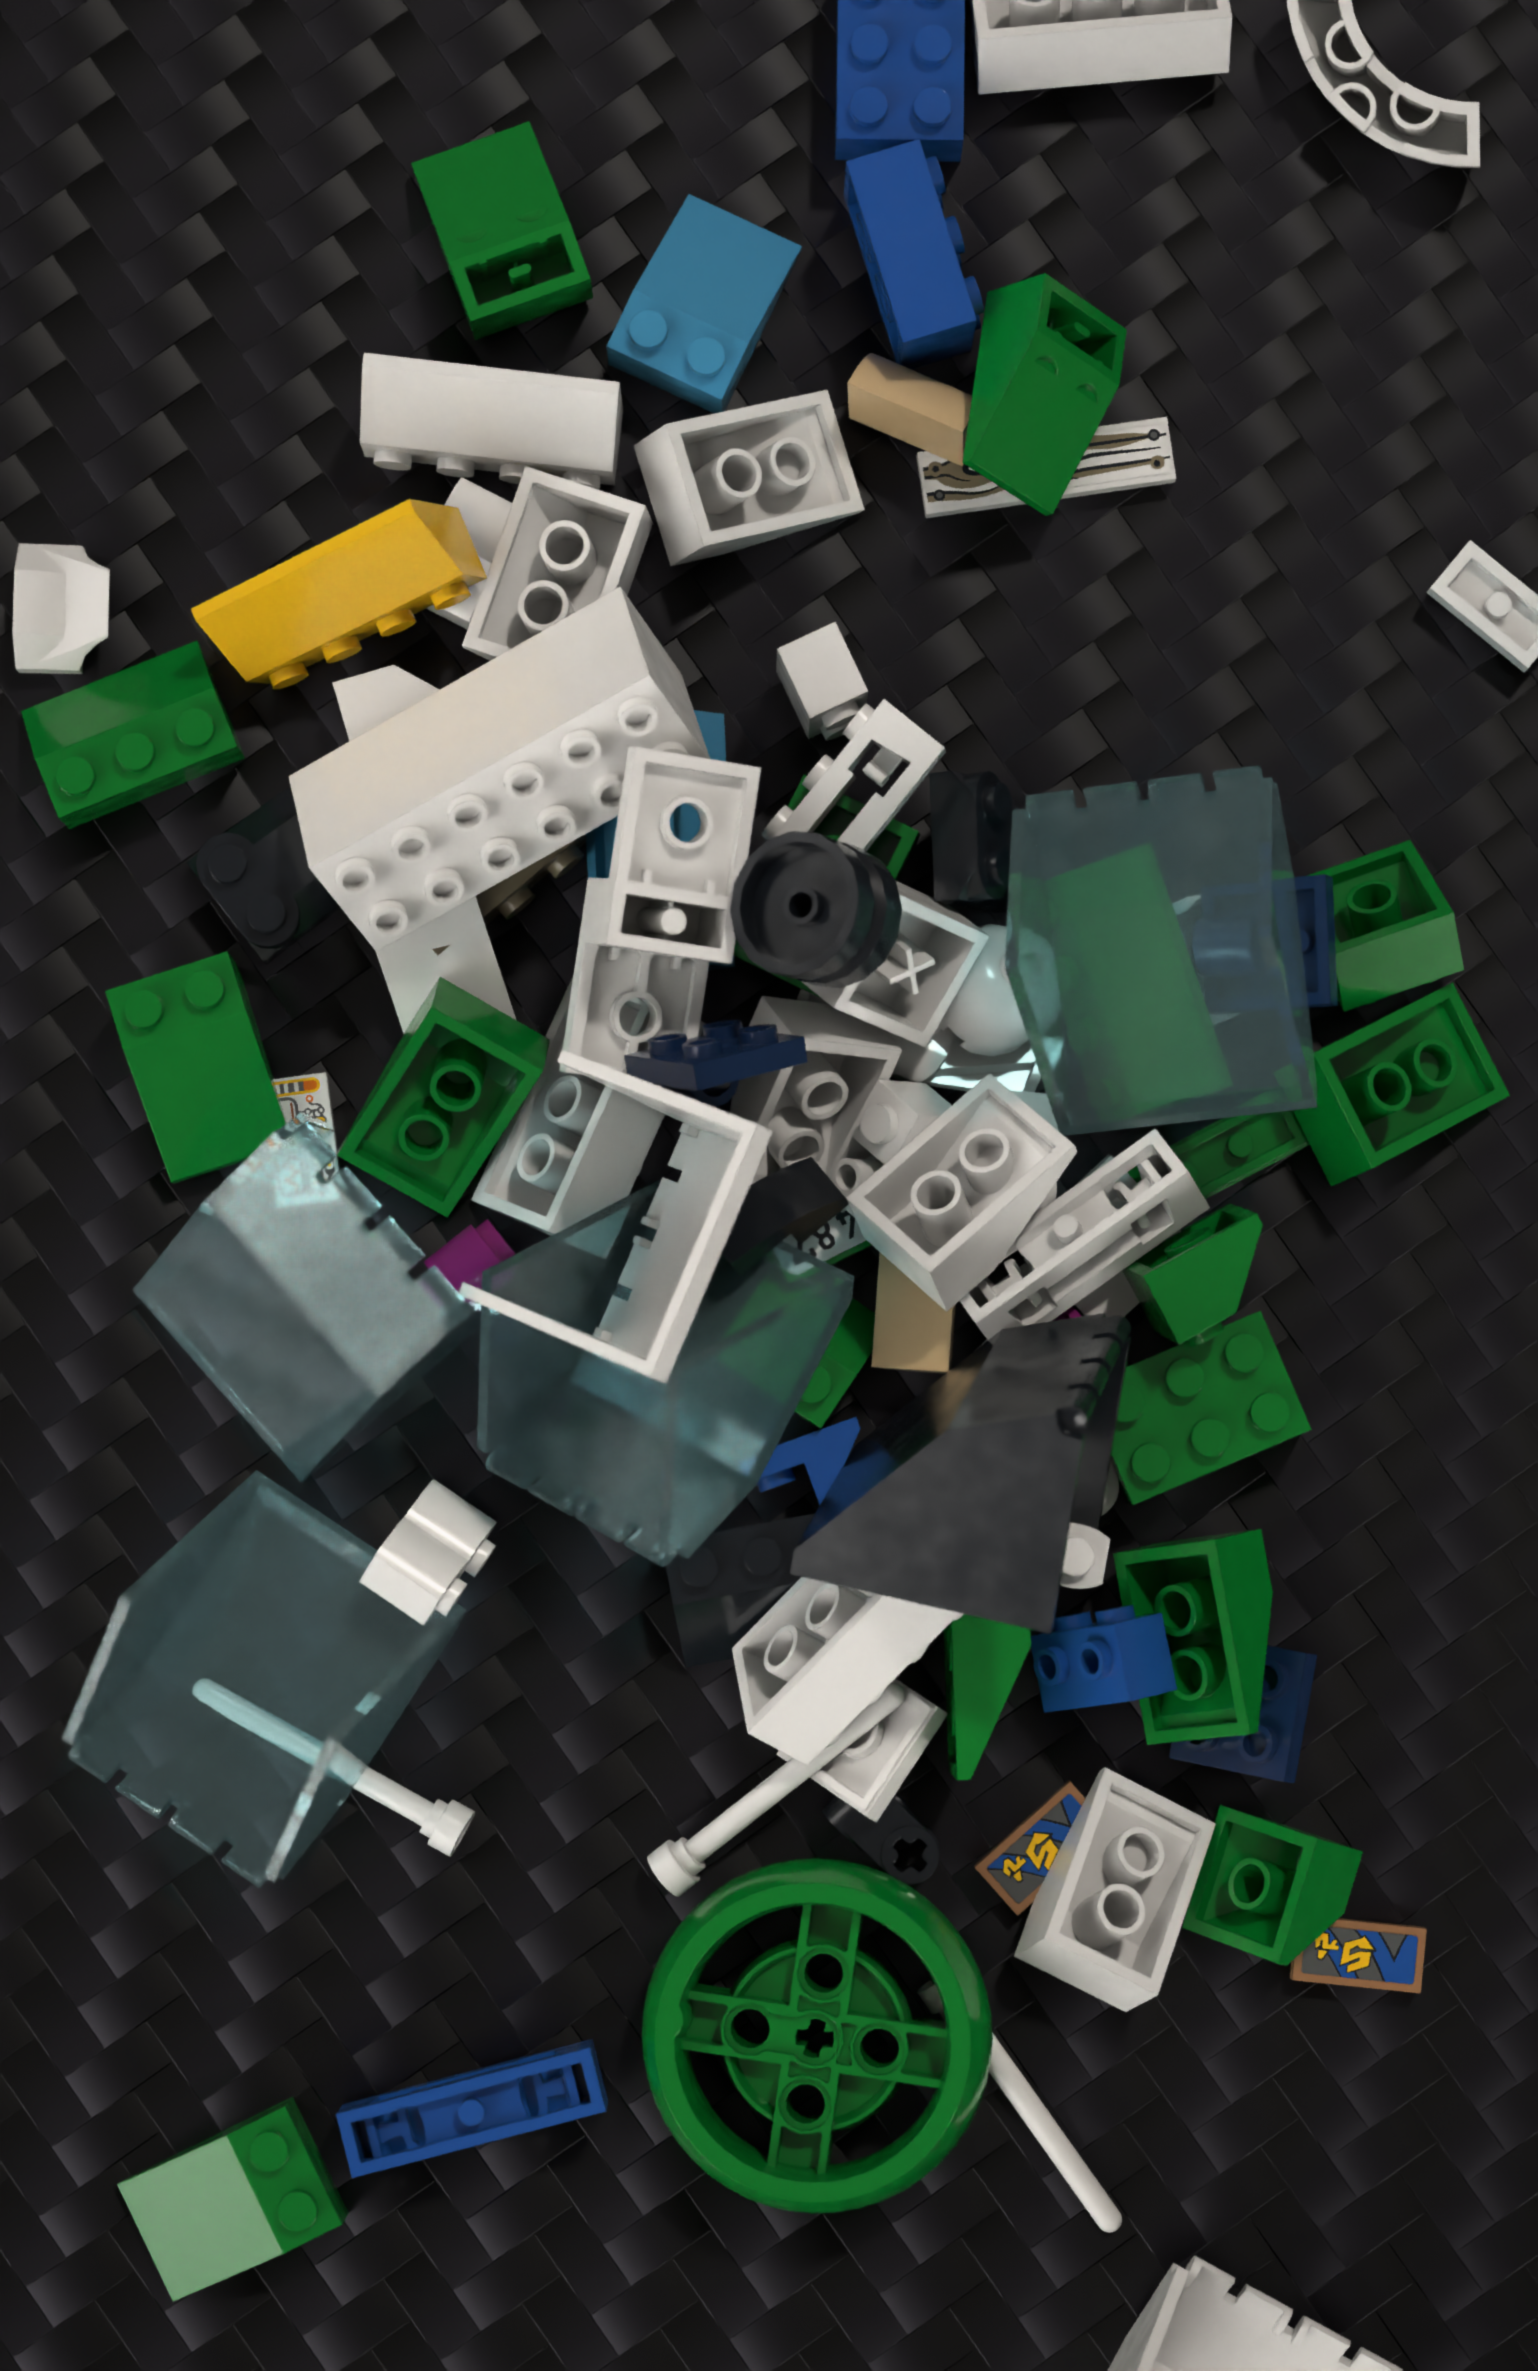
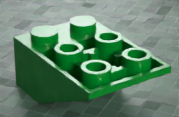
(503, 230)
(1040, 387)

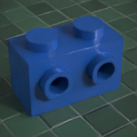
(1102, 1661)

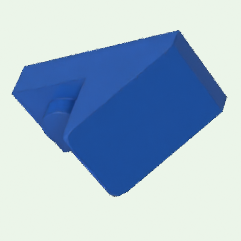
(821, 1453)

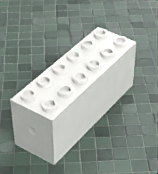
(491, 770)

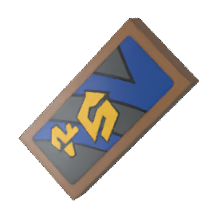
(1025, 1855)
(1365, 1956)

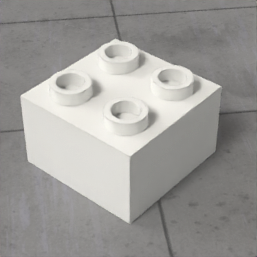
(920, 973)

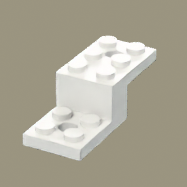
(663, 905)

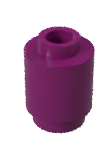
(470, 1254)

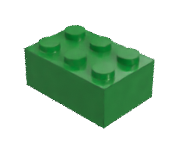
(1203, 1409)

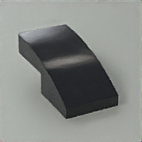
(781, 1204)

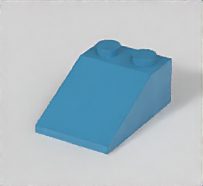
(702, 304)

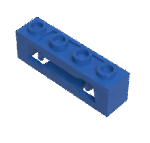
(472, 2108)

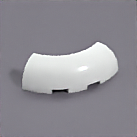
(1375, 99)

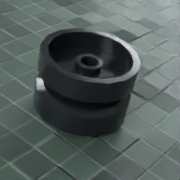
(815, 909)

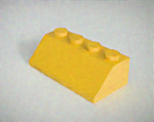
(343, 593)

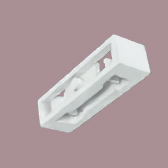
(830, 778)
(1088, 1238)

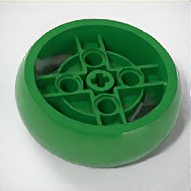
(855, 2087)

